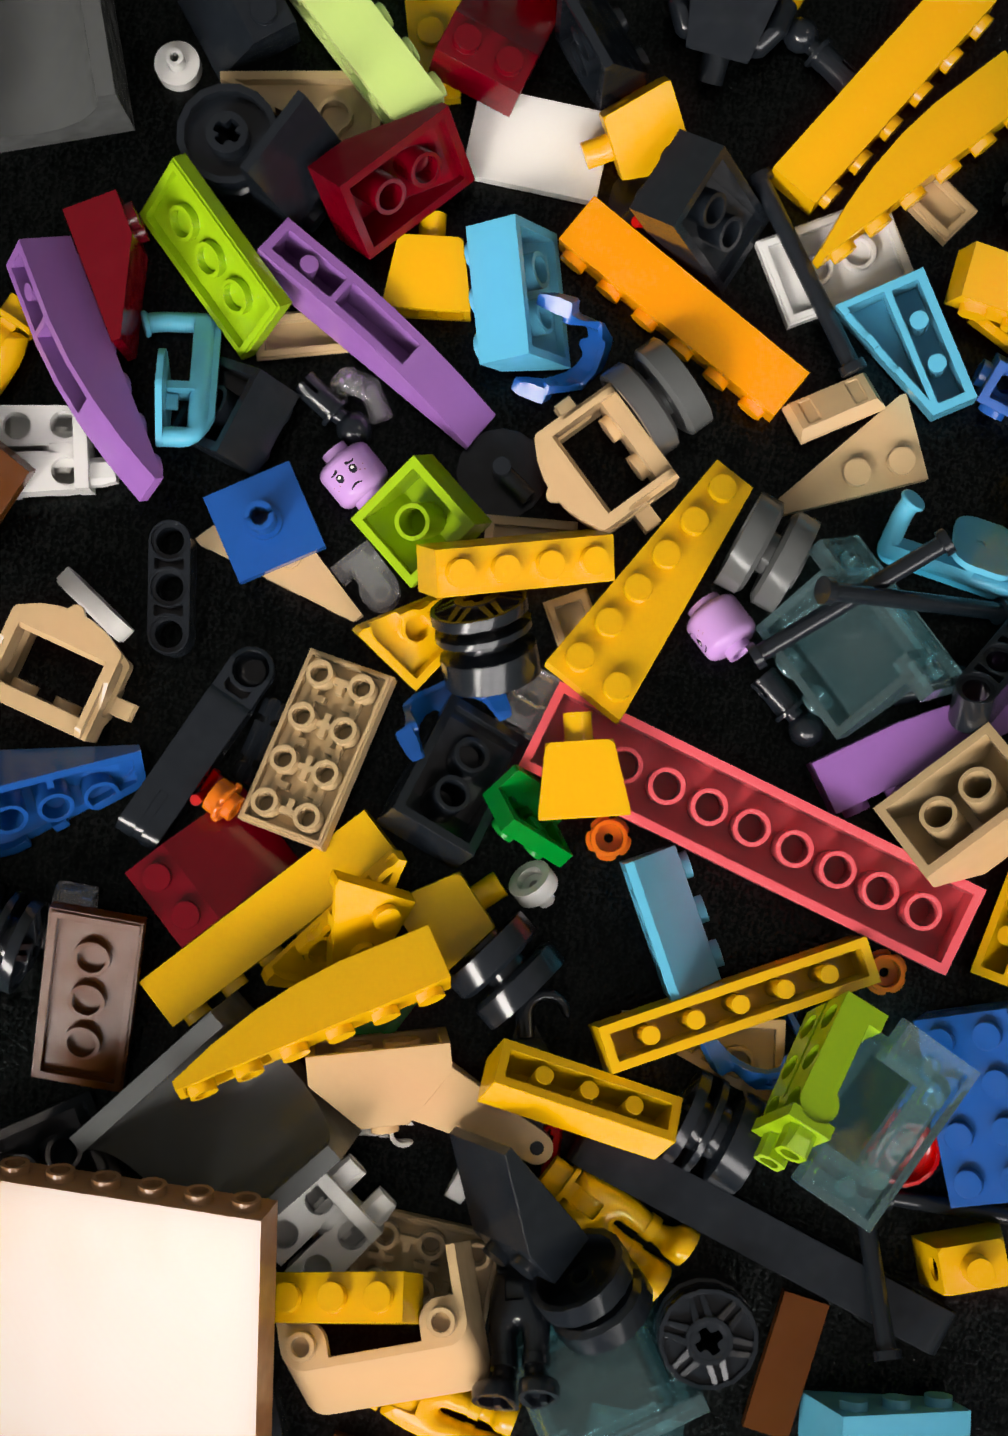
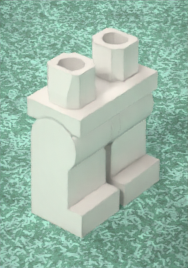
(57, 449)
(338, 1215)

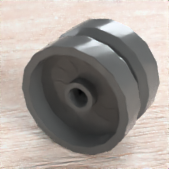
(660, 394)
(771, 554)

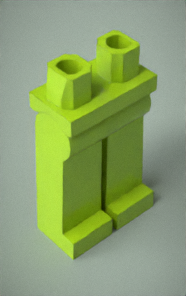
(811, 1078)

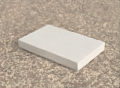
(536, 148)
(867, 267)

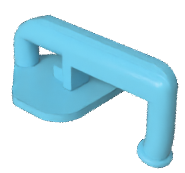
(203, 382)
(980, 558)

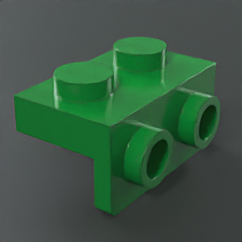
(515, 813)

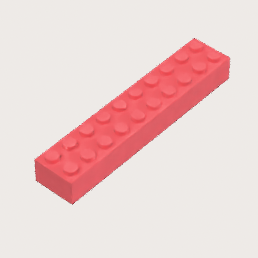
(774, 838)

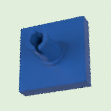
(264, 522)

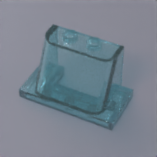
(864, 656)
(887, 1119)
(615, 1392)

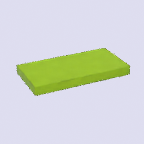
(214, 257)

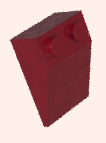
(493, 48)
(391, 177)
(115, 261)
(208, 872)

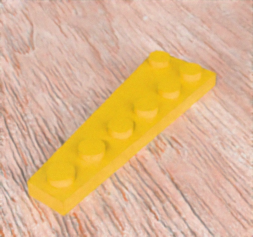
(633, 618)

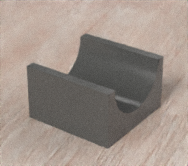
(60, 73)
(246, 1137)

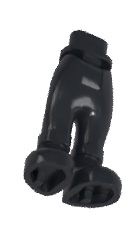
(509, 1313)

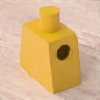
(636, 131)
(429, 274)
(581, 775)
(455, 912)
(965, 1258)

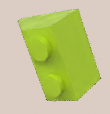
(418, 508)

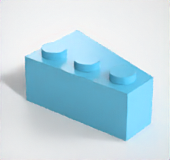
(911, 342)
(881, 1414)

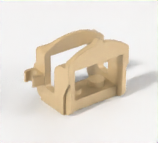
(572, 488)
(80, 635)

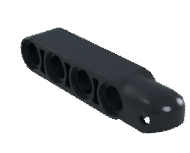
(198, 747)

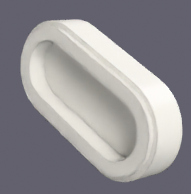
(94, 605)

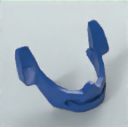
(594, 352)
(433, 699)
(724, 1062)

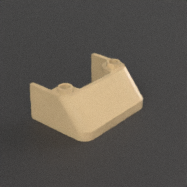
(444, 1363)

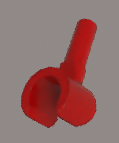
(215, 776)

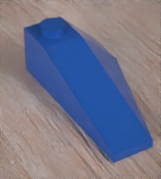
(55, 784)

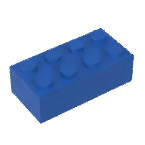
(976, 1135)

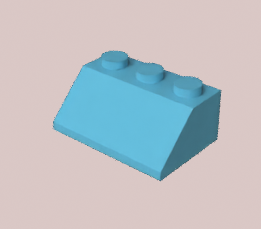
(508, 270)
(672, 920)

